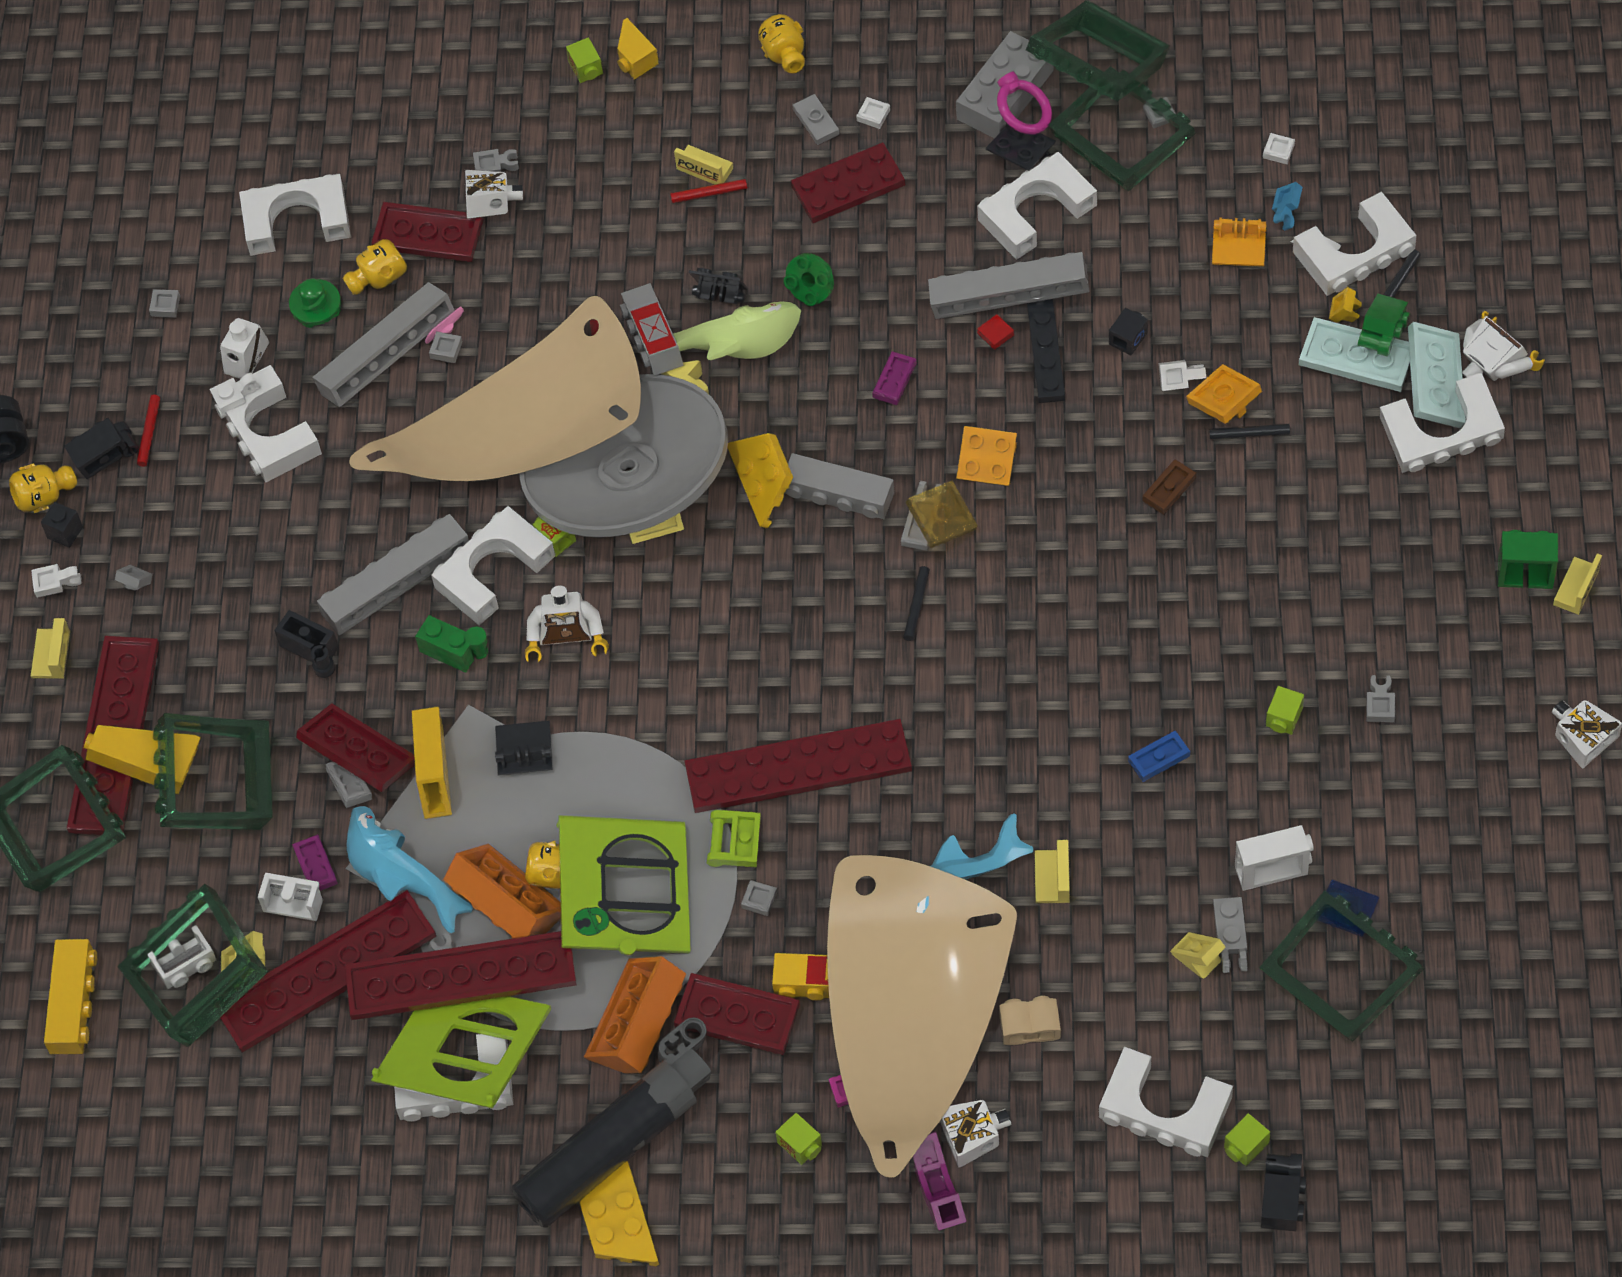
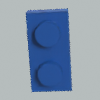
(1159, 756)

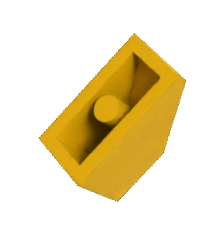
(635, 51)

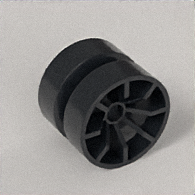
(13, 432)

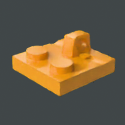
(1224, 394)

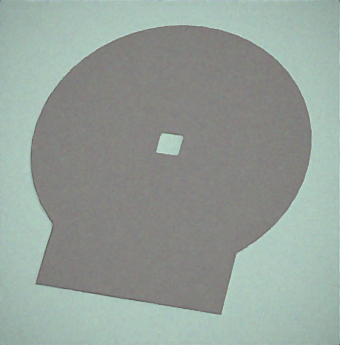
(589, 778)

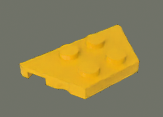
(762, 473)
(617, 1220)

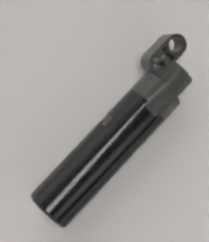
(617, 1131)

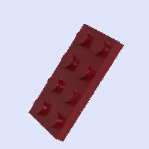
(848, 182)
(428, 231)
(356, 747)
(739, 1013)

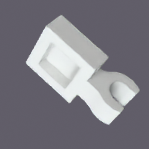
(1176, 374)
(230, 394)
(50, 579)

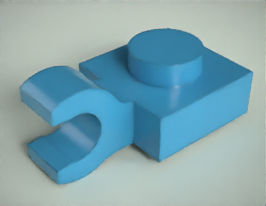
(1286, 200)

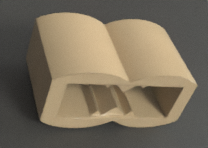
(1029, 1021)

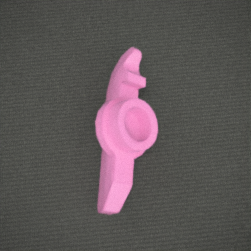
(446, 325)

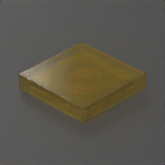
(941, 514)

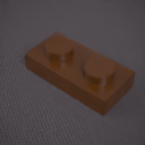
(1169, 486)

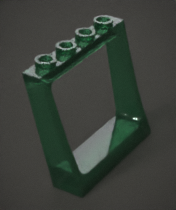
(1110, 31)
(1125, 177)
(256, 767)
(14, 845)
(219, 993)
(1349, 1028)

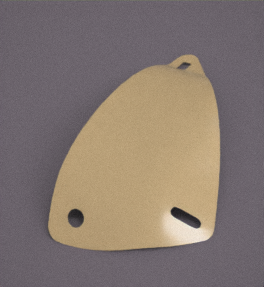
(528, 412)
(909, 994)

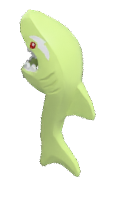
(744, 333)

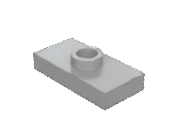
(815, 119)
(349, 787)

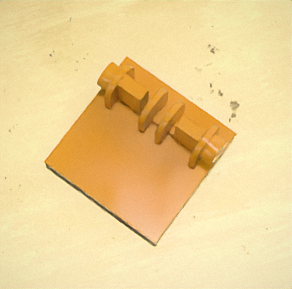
(1239, 242)
(986, 455)

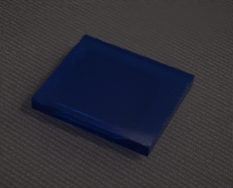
(1360, 901)

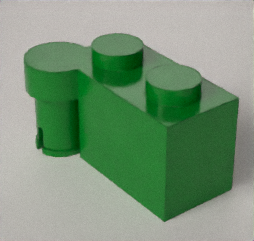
(1383, 324)
(451, 644)

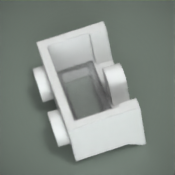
(290, 896)
(184, 960)

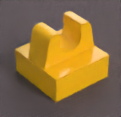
(1343, 306)

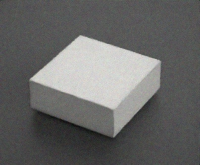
(873, 112)
(1278, 148)

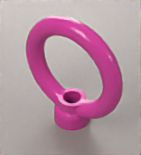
(1009, 84)

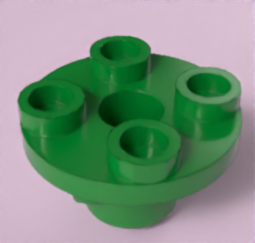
(809, 278)
(315, 302)

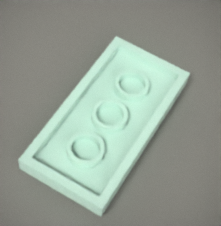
(1334, 350)
(1434, 373)

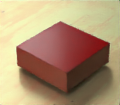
(995, 332)

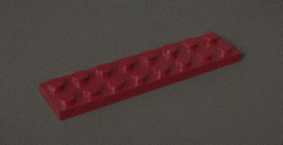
(117, 701)
(798, 765)
(320, 970)
(459, 975)

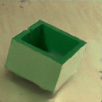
(1536, 549)

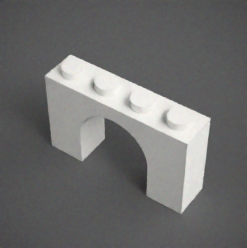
(1051, 178)
(263, 205)
(1336, 269)
(1417, 449)
(271, 454)
(504, 533)
(414, 1105)
(1191, 1131)

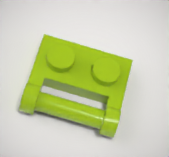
(743, 838)

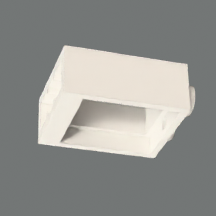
(1273, 857)

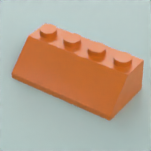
(502, 892)
(635, 1014)

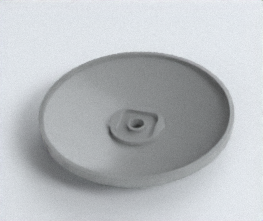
(673, 455)

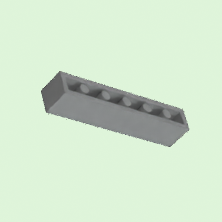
(1008, 285)
(383, 344)
(391, 575)

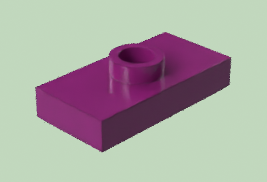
(894, 378)
(315, 862)

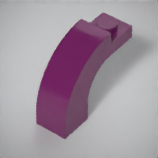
(936, 1185)

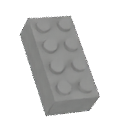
(978, 102)

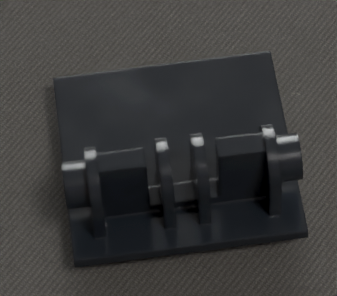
(1021, 148)
(728, 280)
(523, 748)

